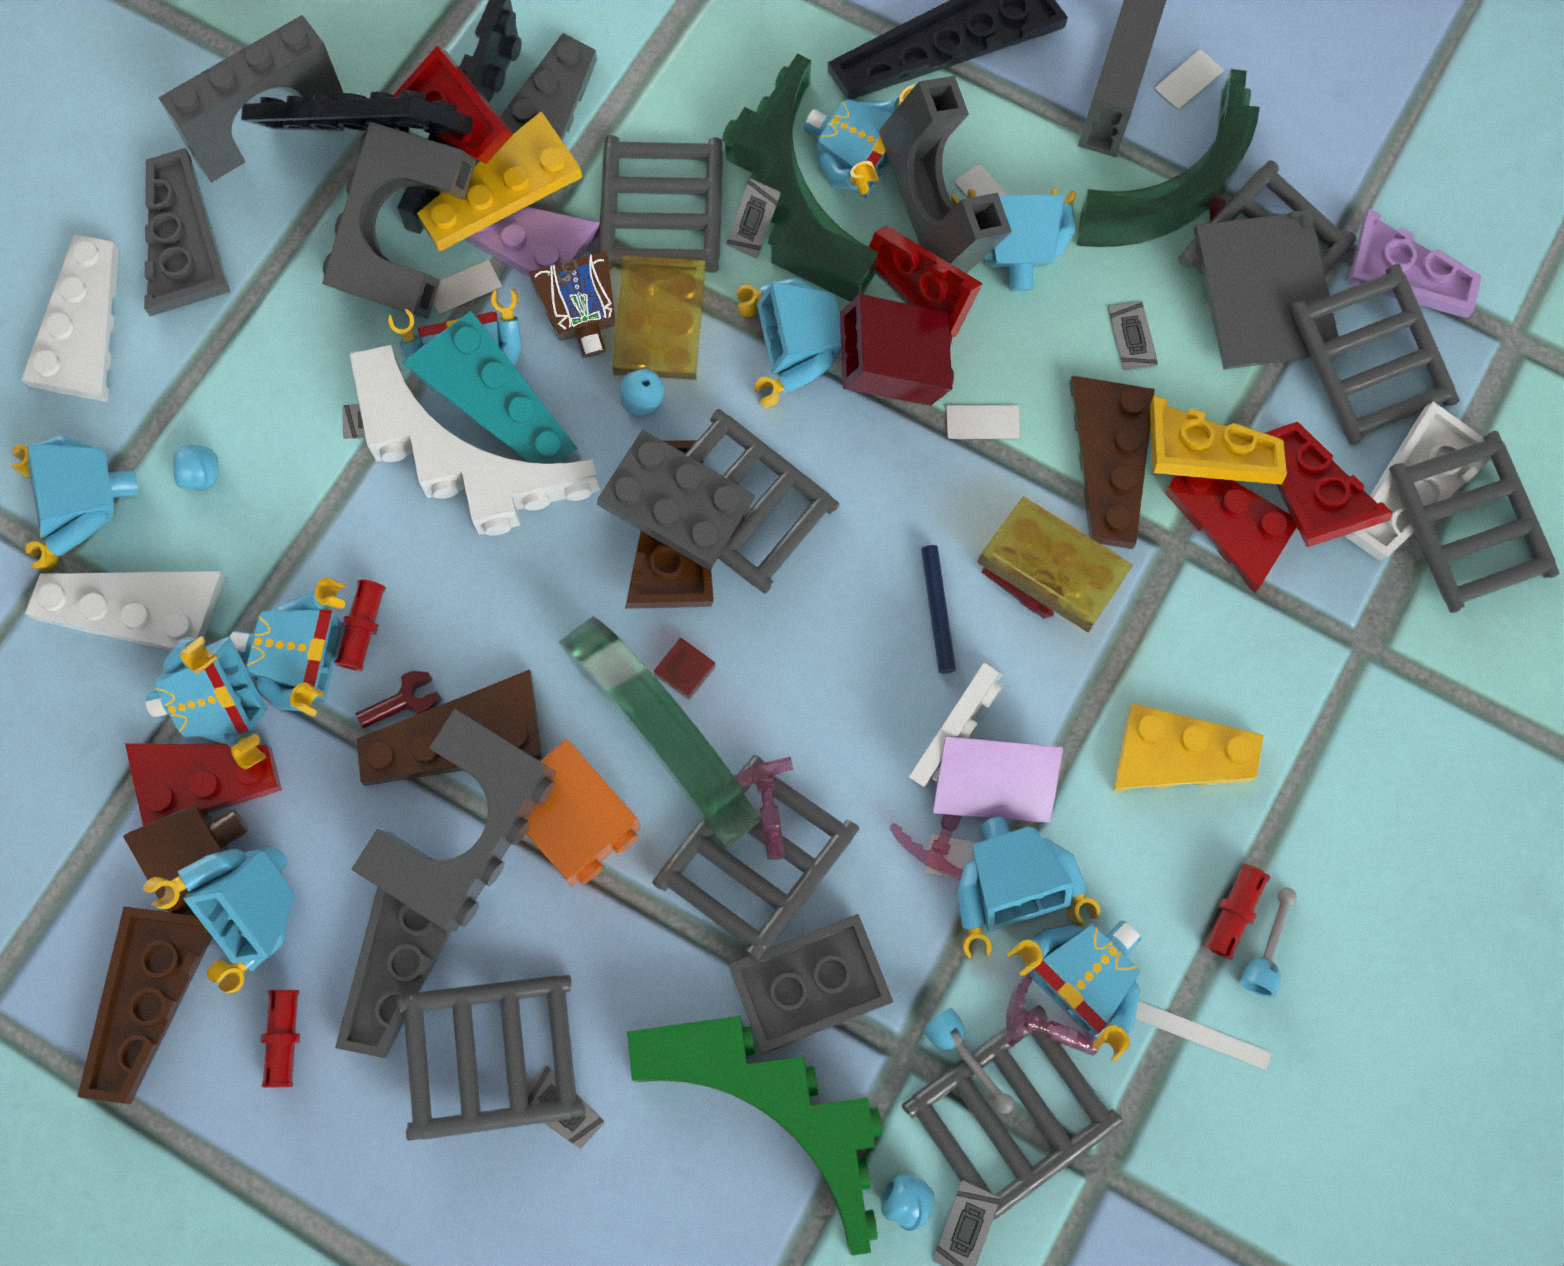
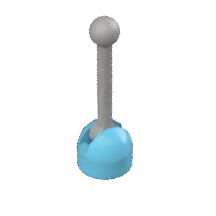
(1262, 974)
(948, 1033)

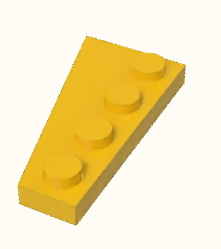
(518, 175)

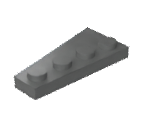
(554, 86)
(180, 239)
(392, 963)

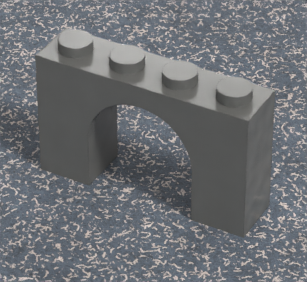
(210, 101)
(915, 148)
(385, 165)
(449, 888)

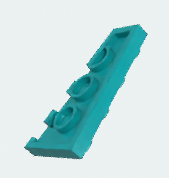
(484, 384)

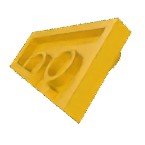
(1201, 448)
(1181, 750)

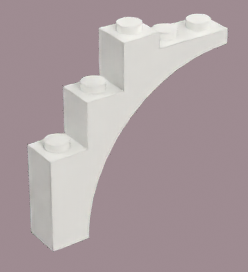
(444, 463)

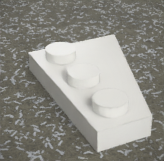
(959, 723)

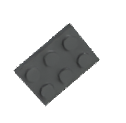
(675, 499)
(810, 984)

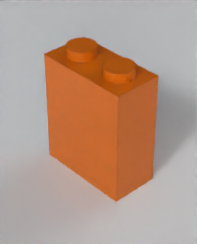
(580, 818)

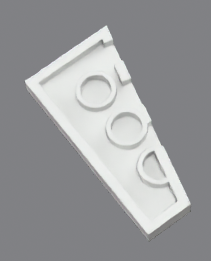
(75, 332)
(1431, 436)
(130, 606)

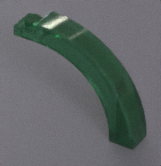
(1155, 211)
(663, 728)

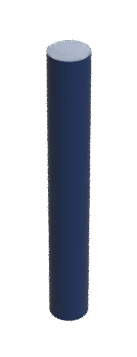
(938, 609)

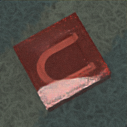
(684, 668)

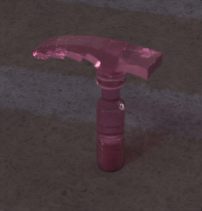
(762, 775)
(934, 857)
(1019, 1019)

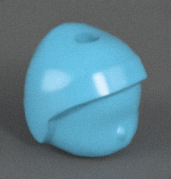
(641, 392)
(195, 467)
(907, 1201)

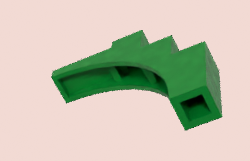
(830, 1133)

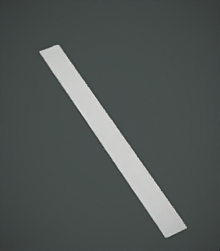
(1203, 1035)

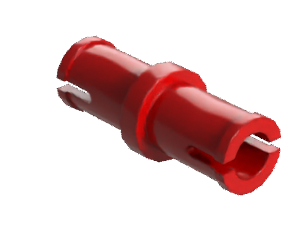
(360, 625)
(1237, 911)
(280, 1038)

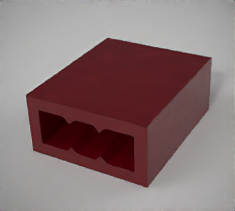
(895, 350)

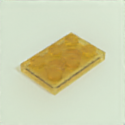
(659, 316)
(1055, 563)

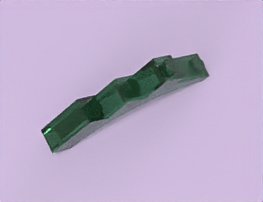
(804, 235)

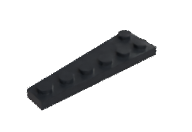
(942, 39)
(486, 70)
(357, 111)

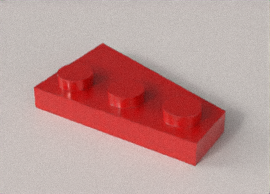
(445, 81)
(924, 277)
(1319, 493)
(1237, 520)
(195, 775)

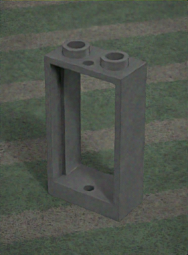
(1121, 75)

